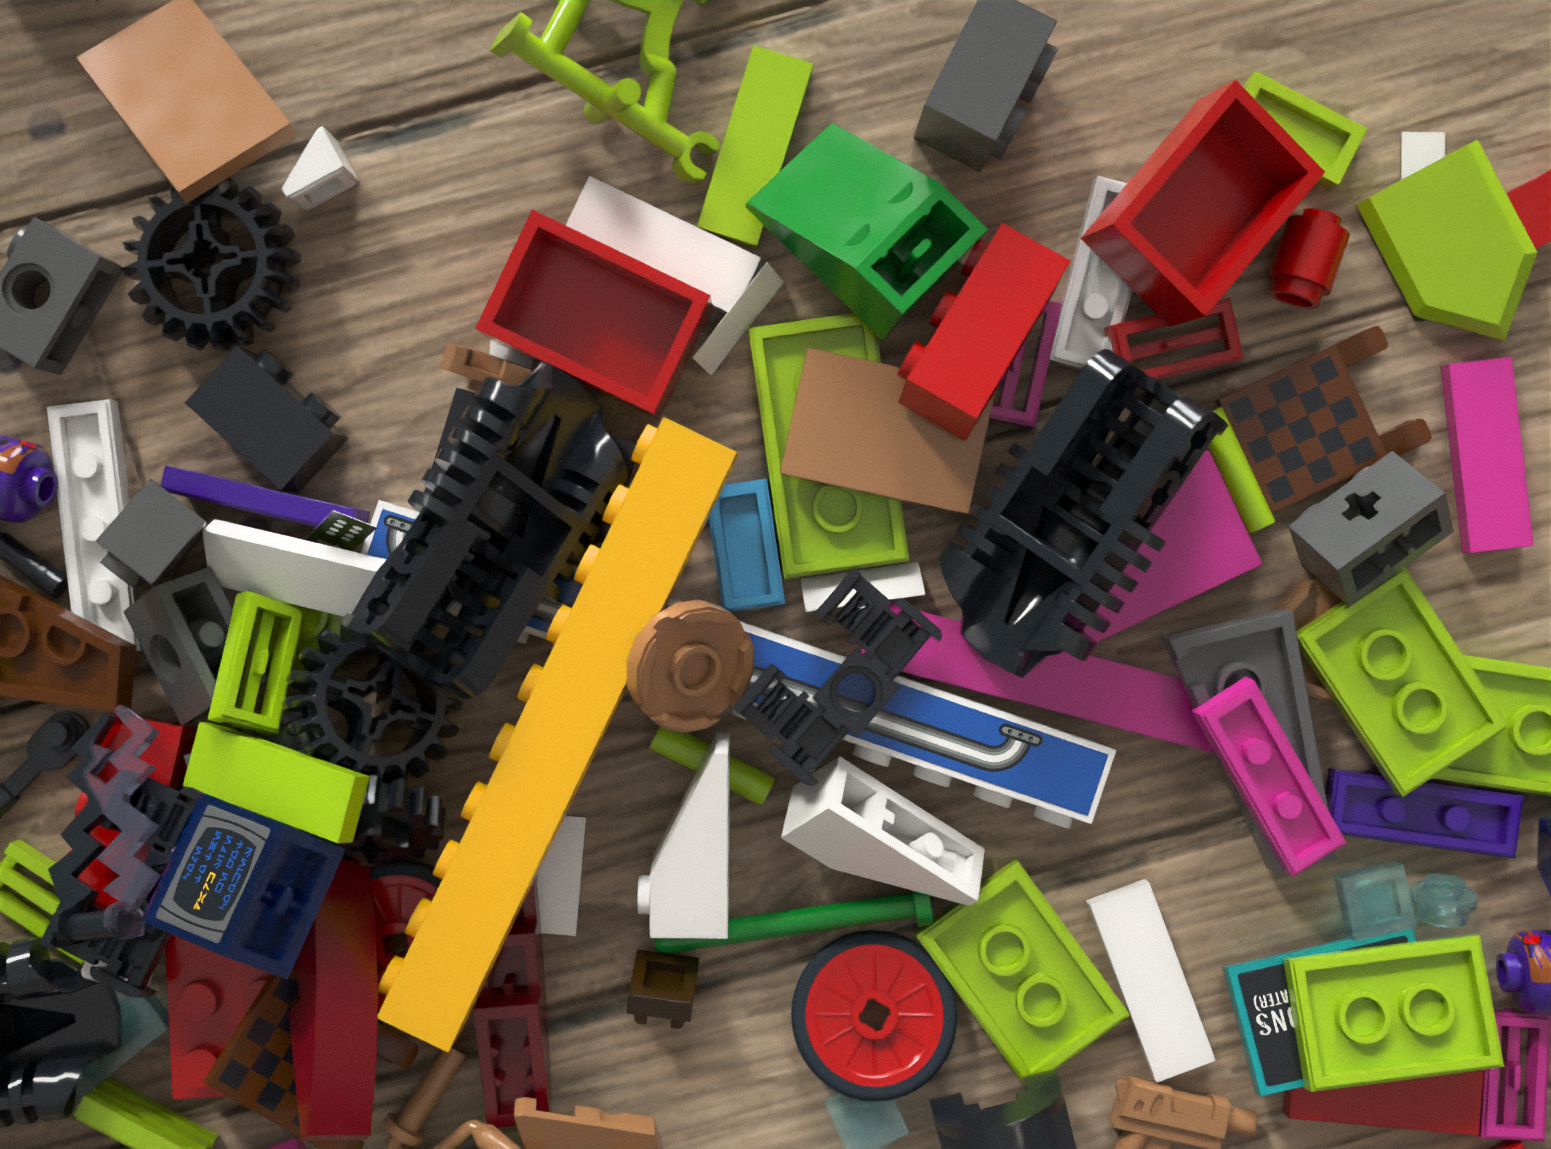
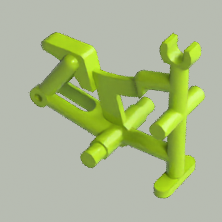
(621, 98)

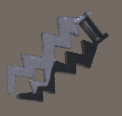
(105, 801)

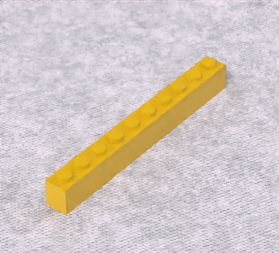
(556, 735)

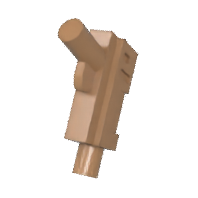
(1157, 1114)

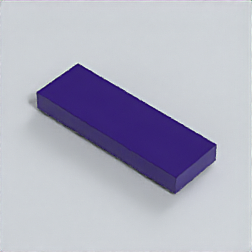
(253, 497)
(1428, 816)

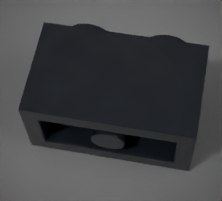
(268, 418)

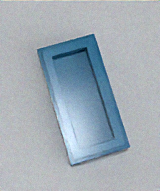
(746, 547)

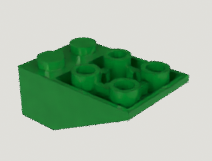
(867, 225)

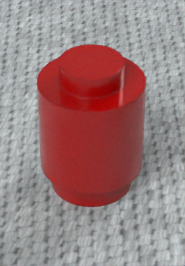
(1307, 258)

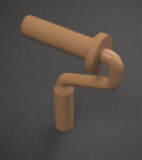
(406, 1125)

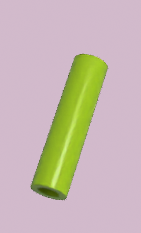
(1240, 478)
(690, 751)

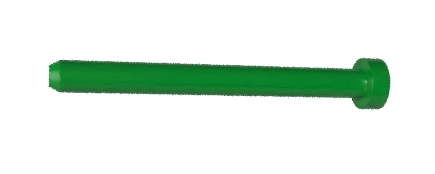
(812, 920)

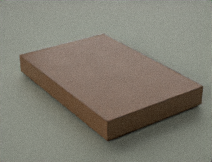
(186, 97)
(861, 439)

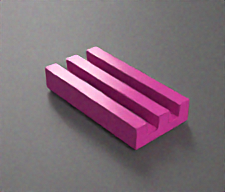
(1027, 418)
(1510, 1079)

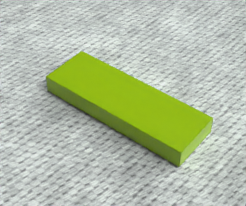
(754, 143)
(276, 782)

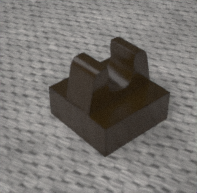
(662, 987)

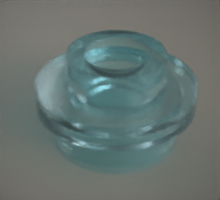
(1443, 900)

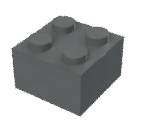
(992, 64)

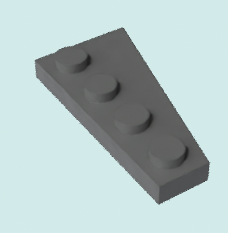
(1269, 653)

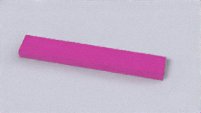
(1061, 683)

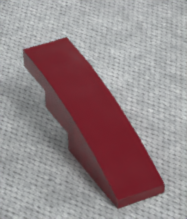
(337, 1012)
(514, 1022)

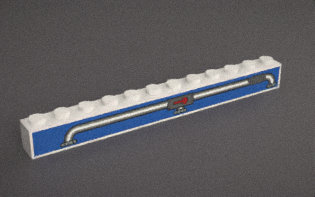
(919, 723)

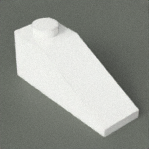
(880, 835)
(692, 861)

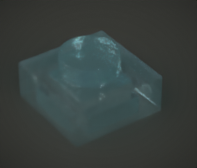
(1375, 900)
(865, 1122)

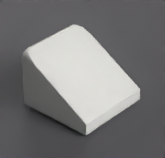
(320, 172)

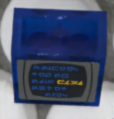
(243, 886)

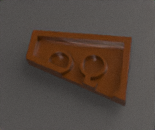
(59, 655)

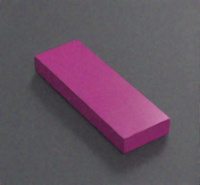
(1486, 455)
(1269, 776)

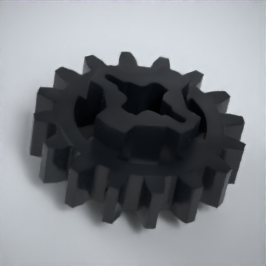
(394, 823)

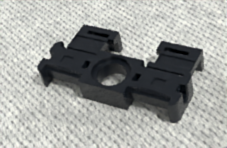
(888, 644)
(137, 956)

